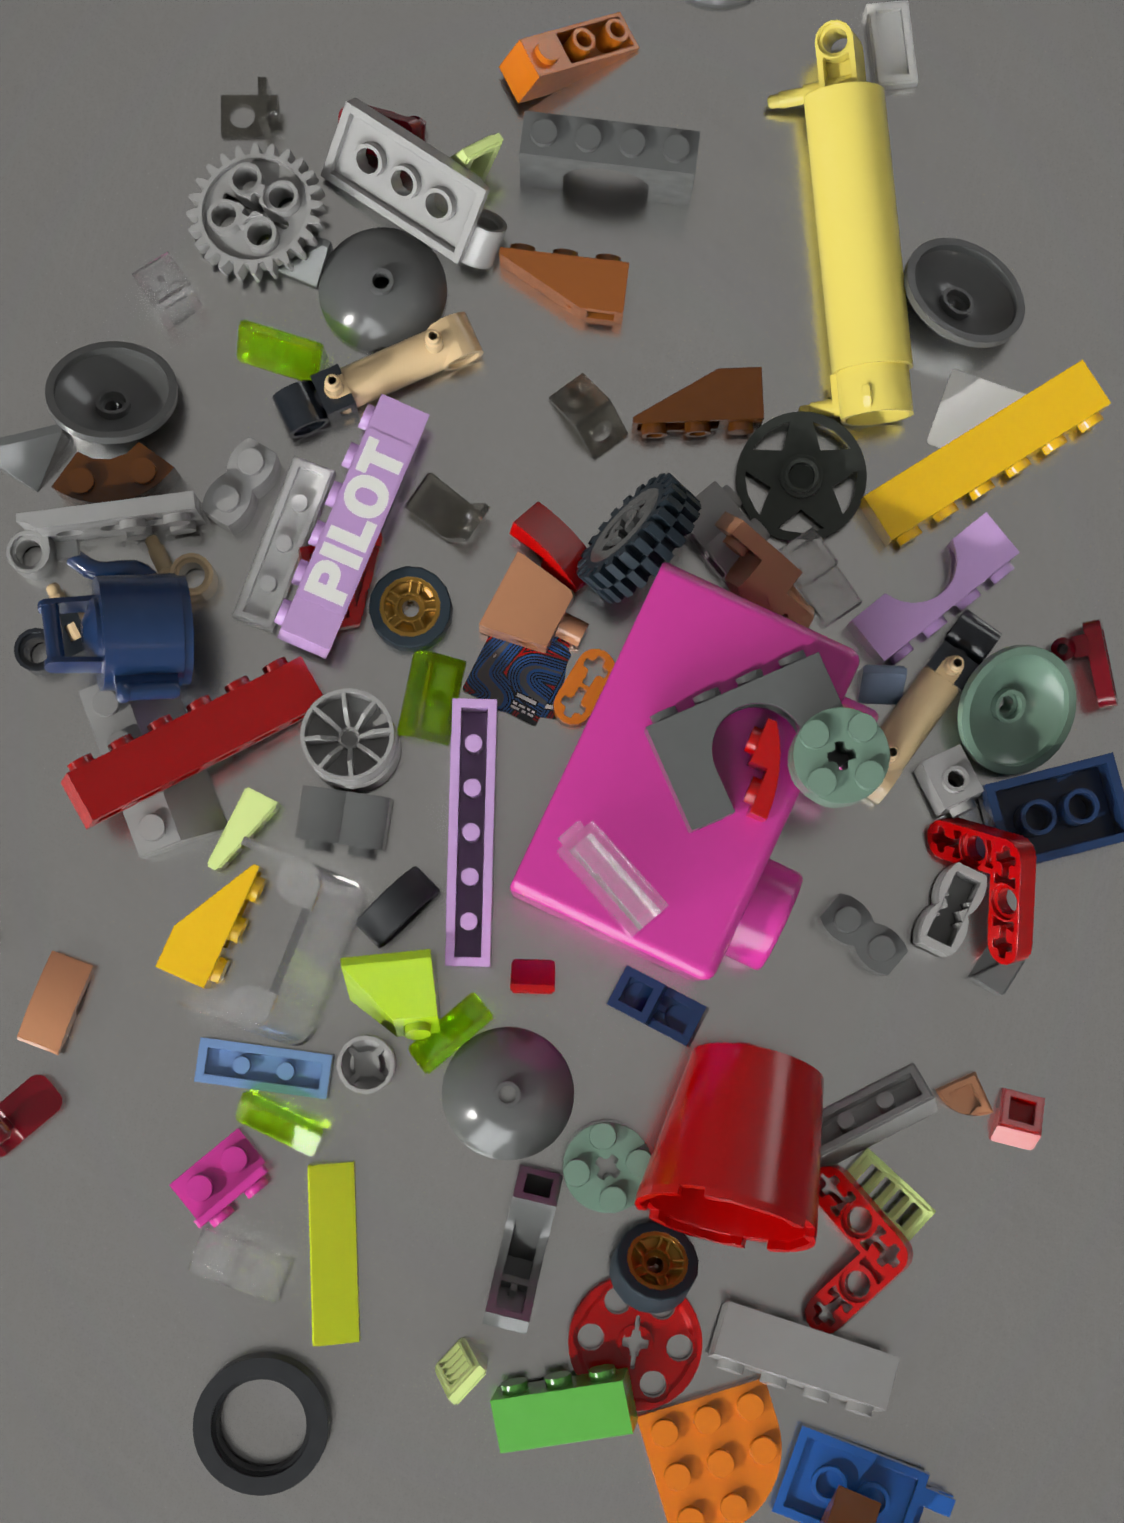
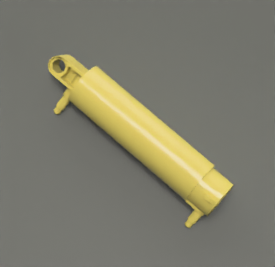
(856, 235)

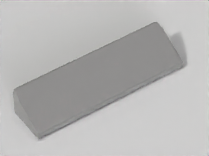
(874, 1114)

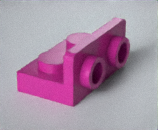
(221, 1177)

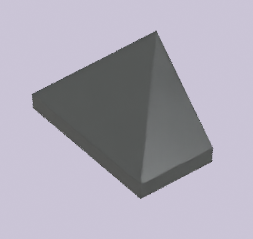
(33, 454)

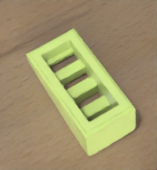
(480, 155)
(246, 820)
(918, 1218)
(461, 1370)

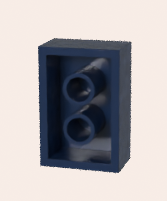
(1060, 807)

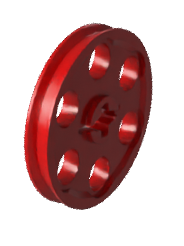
(650, 1357)

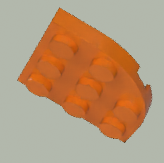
(714, 1453)

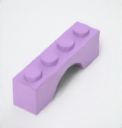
(974, 556)

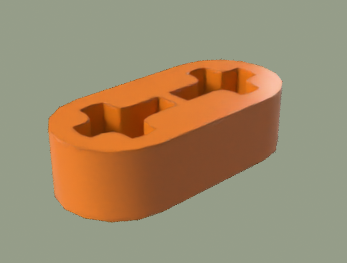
(574, 682)

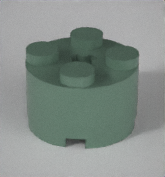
(853, 734)
(581, 1171)

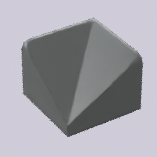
(992, 975)

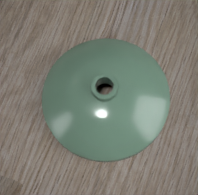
(1034, 714)

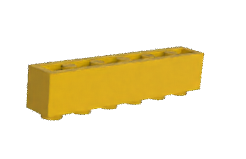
(985, 453)

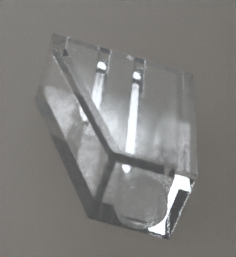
(610, 877)

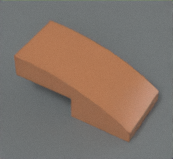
(55, 1002)

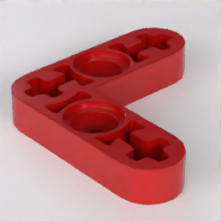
(1008, 930)
(869, 1259)

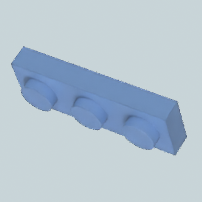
(263, 1068)

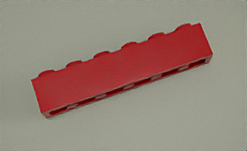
(191, 742)

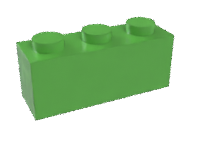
(564, 1408)

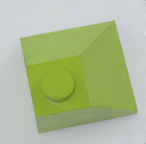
(396, 991)

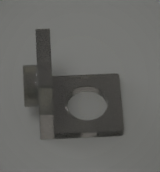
(266, 111)
(587, 407)
(445, 509)

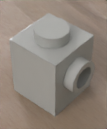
(949, 782)

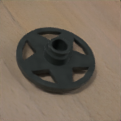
(801, 475)

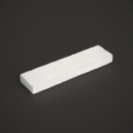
(278, 554)

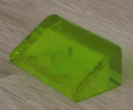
(279, 351)
(428, 697)
(456, 1029)
(280, 1122)

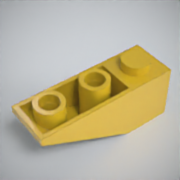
(202, 938)

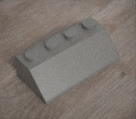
(174, 815)

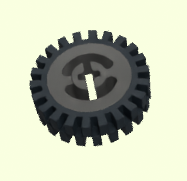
(639, 538)

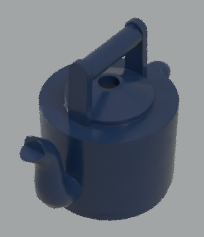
(132, 629)

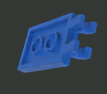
(825, 1461)

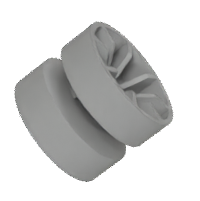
(350, 740)

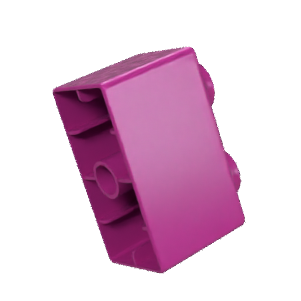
(718, 879)

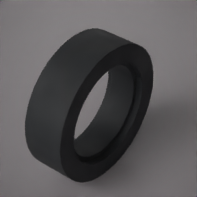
(226, 1466)

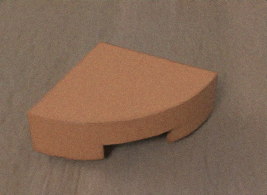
(964, 1095)

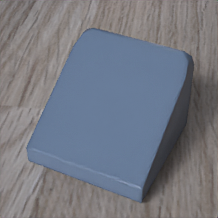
(881, 684)

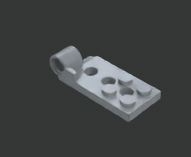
(462, 234)
(61, 528)

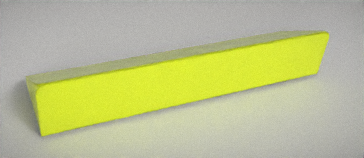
(333, 1253)

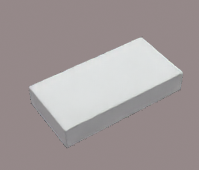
(891, 44)

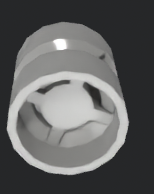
(367, 1064)

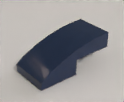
(658, 1006)

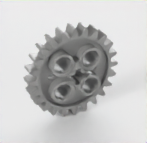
(277, 179)

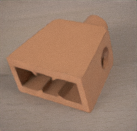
(532, 609)

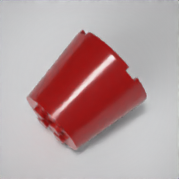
(740, 1150)

